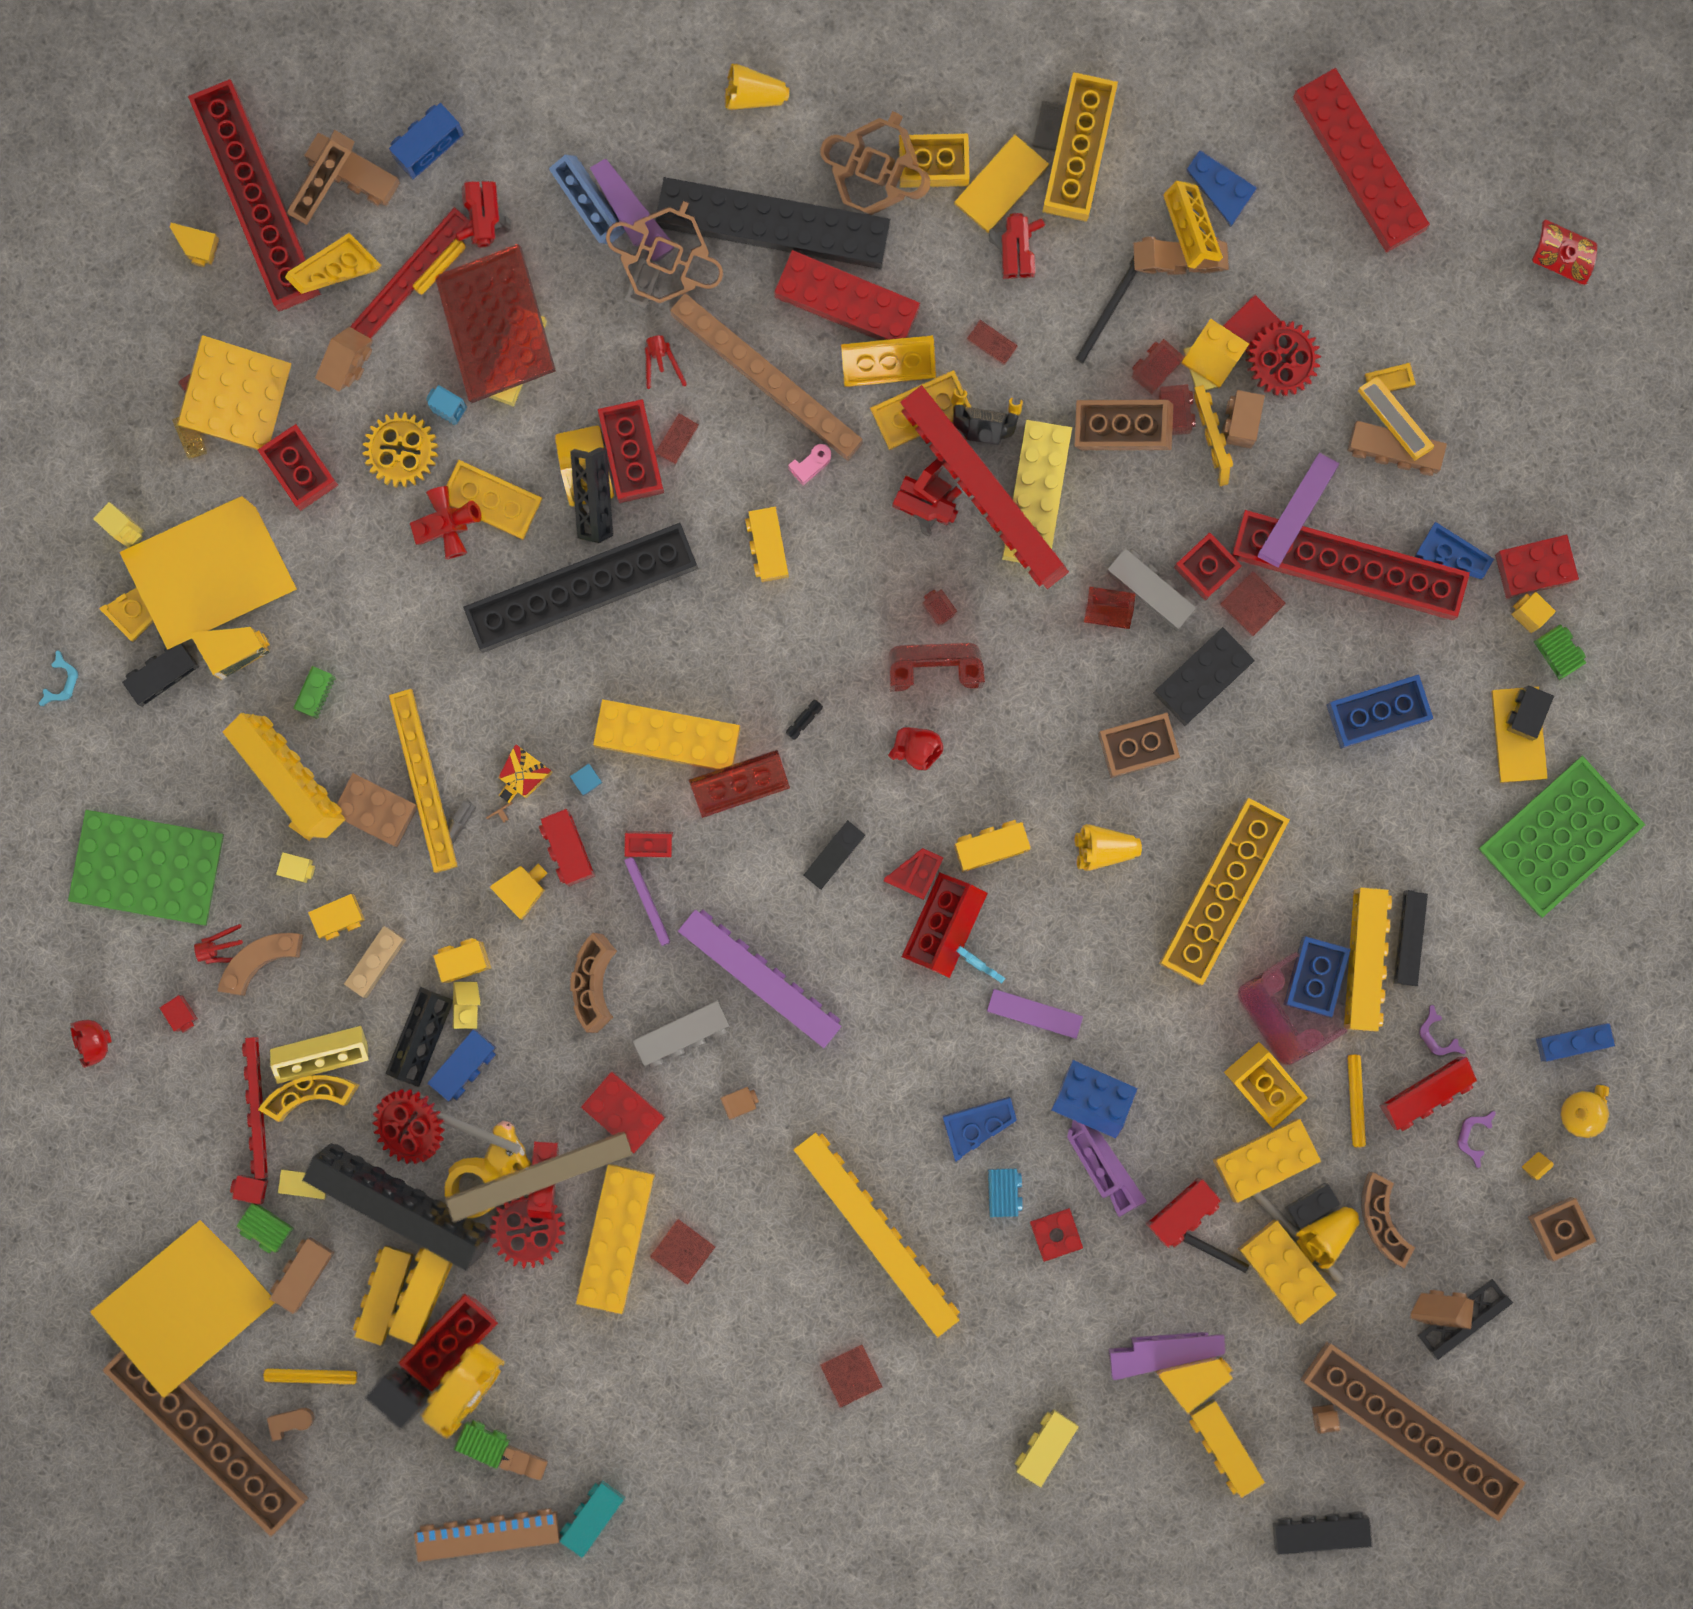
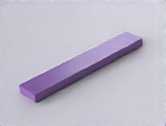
(1298, 510)

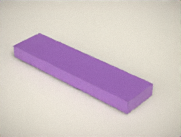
(647, 901)
(1034, 1013)

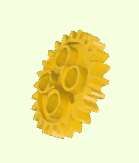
(404, 430)

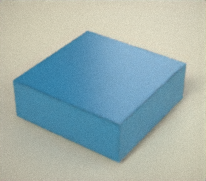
(586, 779)

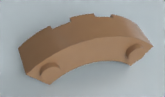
(1169, 258)
(255, 956)
(588, 982)
(1378, 1222)

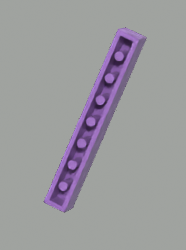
(759, 978)

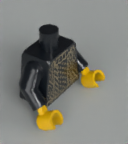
(982, 424)

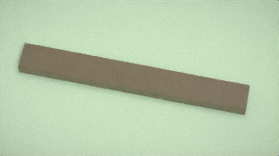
(538, 1176)

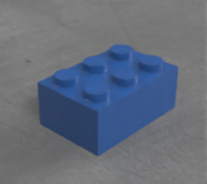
(426, 140)
(1317, 976)
(1094, 1099)

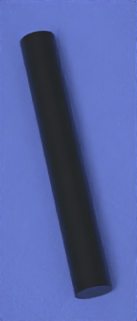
(1215, 1252)

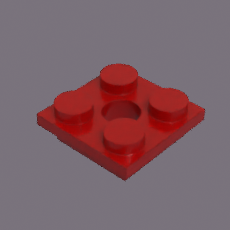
(1070, 1241)

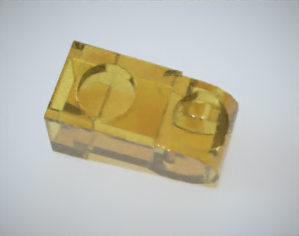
(191, 441)

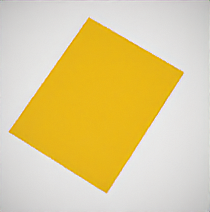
(207, 571)
(182, 1307)

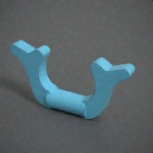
(69, 685)
(978, 964)

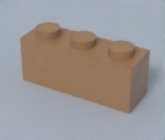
(301, 1274)

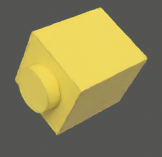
(295, 867)

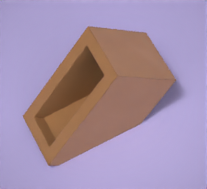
(739, 1102)

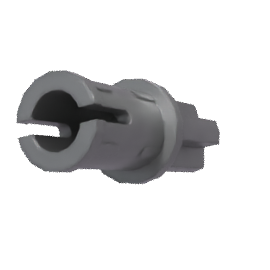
(460, 819)

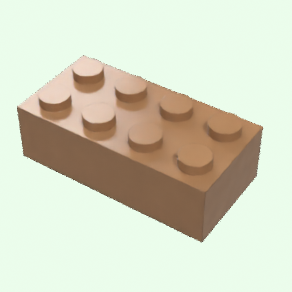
(1124, 425)

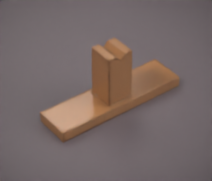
(501, 813)

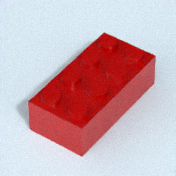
(630, 451)

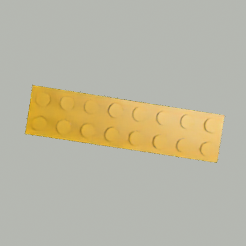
(1224, 891)

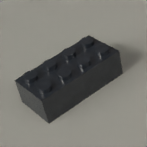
(1203, 676)
(398, 1397)

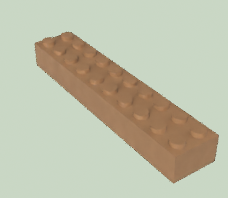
(1413, 1431)
(214, 1445)

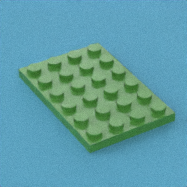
(1561, 836)
(146, 867)

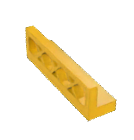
(1187, 223)

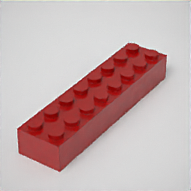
(1361, 160)

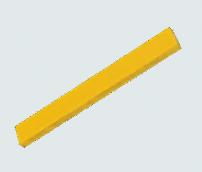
(423, 781)

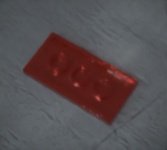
(739, 783)

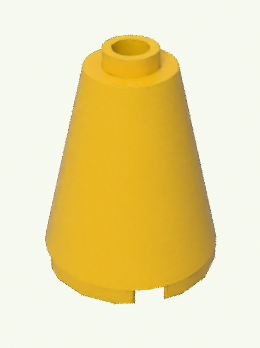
(753, 89)
(1328, 1236)

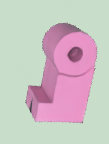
(813, 464)

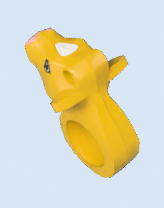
(495, 1164)

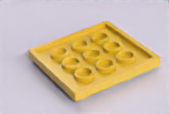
(233, 393)

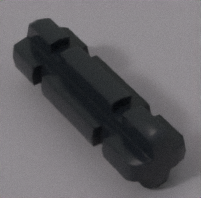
(804, 719)

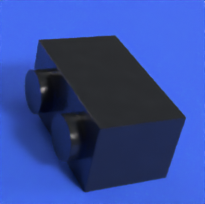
(1529, 712)
(1312, 1205)

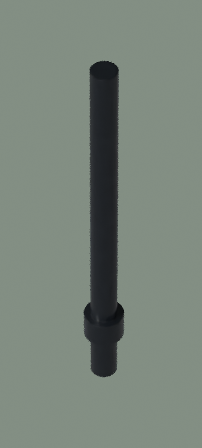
(1107, 313)

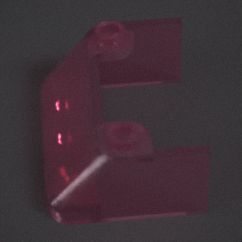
(1271, 1020)

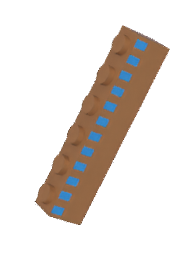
(487, 1536)

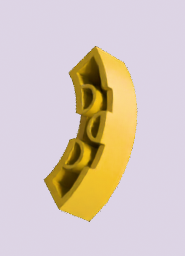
(307, 1088)

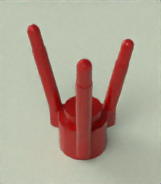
(657, 347)
(206, 950)

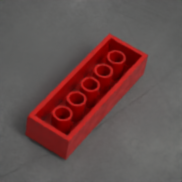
(845, 299)

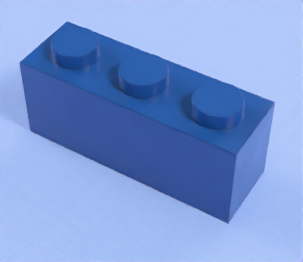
(1575, 1042)
(463, 1066)

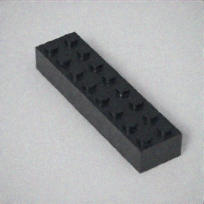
(397, 1206)

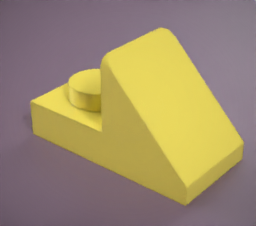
(465, 1005)

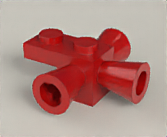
(445, 522)

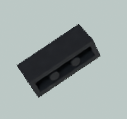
(159, 674)

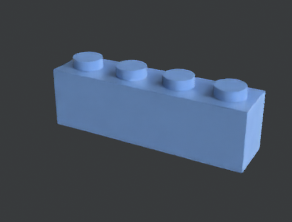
(586, 197)

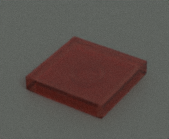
(1252, 603)
(682, 1251)
(851, 1375)

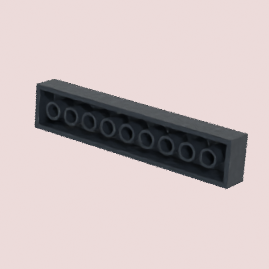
(775, 223)
(580, 587)

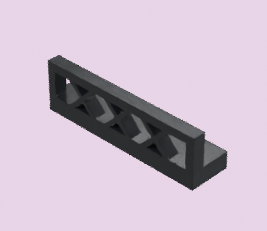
(597, 496)
(1410, 938)
(414, 1035)
(1479, 1320)

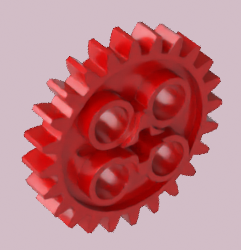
(1269, 344)
(425, 1138)
(531, 1251)

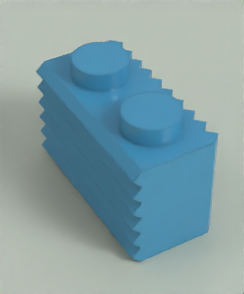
(446, 404)
(1003, 1192)

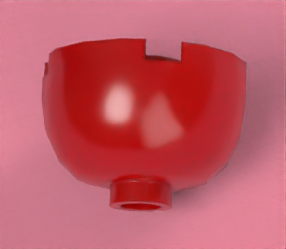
(90, 1041)

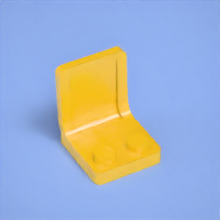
(581, 439)

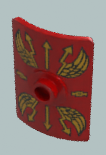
(1565, 252)

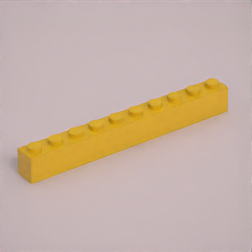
(876, 1234)

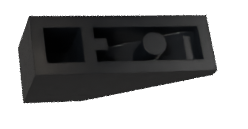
(834, 855)

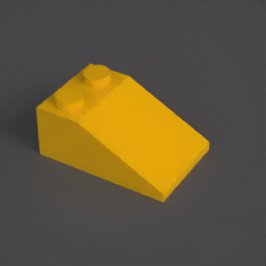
(1266, 1085)

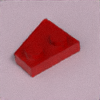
(916, 873)

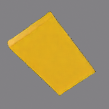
(1001, 183)
(888, 361)
(894, 425)
(500, 502)
(1517, 756)

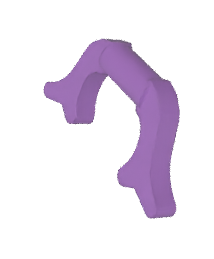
(1430, 1042)
(1464, 1135)

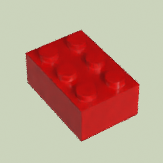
(298, 467)
(1536, 566)
(566, 848)
(622, 1109)
(1184, 1213)

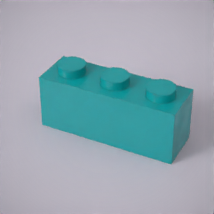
(591, 1518)

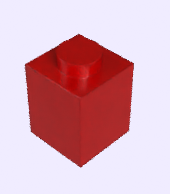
(179, 1014)
(249, 1189)

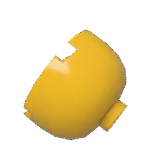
(1584, 1114)

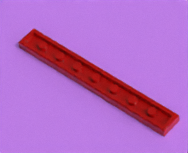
(402, 282)

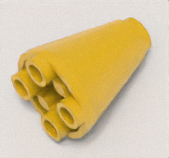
(1104, 847)

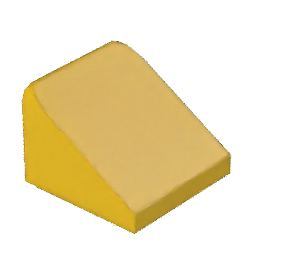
(1537, 1166)

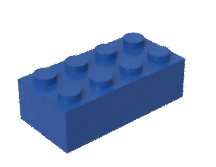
(1379, 711)

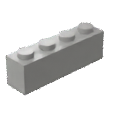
(1150, 589)
(682, 1033)

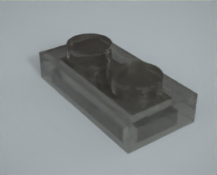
(1048, 125)

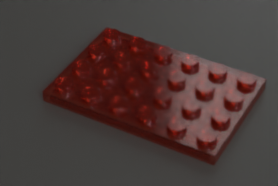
(495, 323)

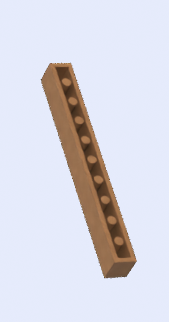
(766, 377)

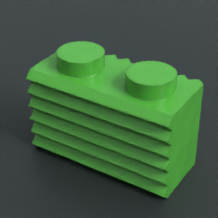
(1560, 651)
(314, 692)
(264, 1228)
(482, 1444)

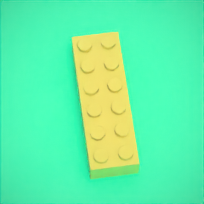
(1040, 477)

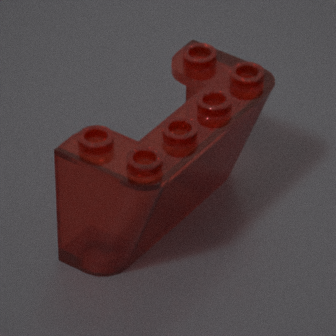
(906, 657)

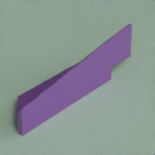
(629, 208)
(1105, 1168)
(1162, 1352)

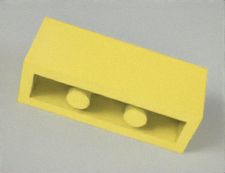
(119, 525)
(1046, 1447)

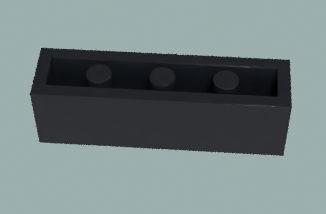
(1322, 1534)

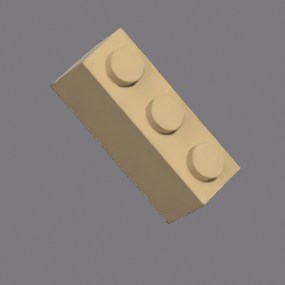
(375, 962)

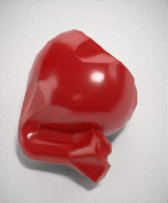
(917, 746)

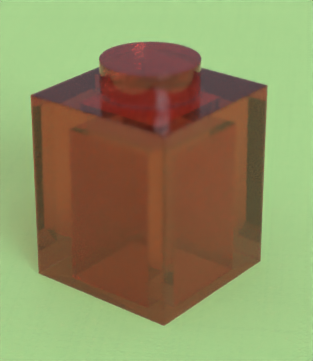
(939, 607)

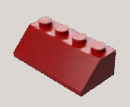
(944, 924)
(1428, 1093)
(447, 1341)

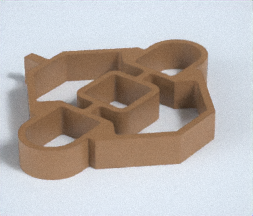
(861, 157)
(700, 251)

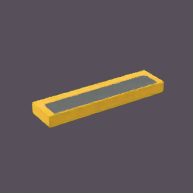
(1396, 418)

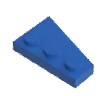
(1222, 186)
(1450, 550)
(977, 1124)

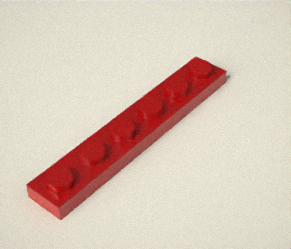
(255, 1118)

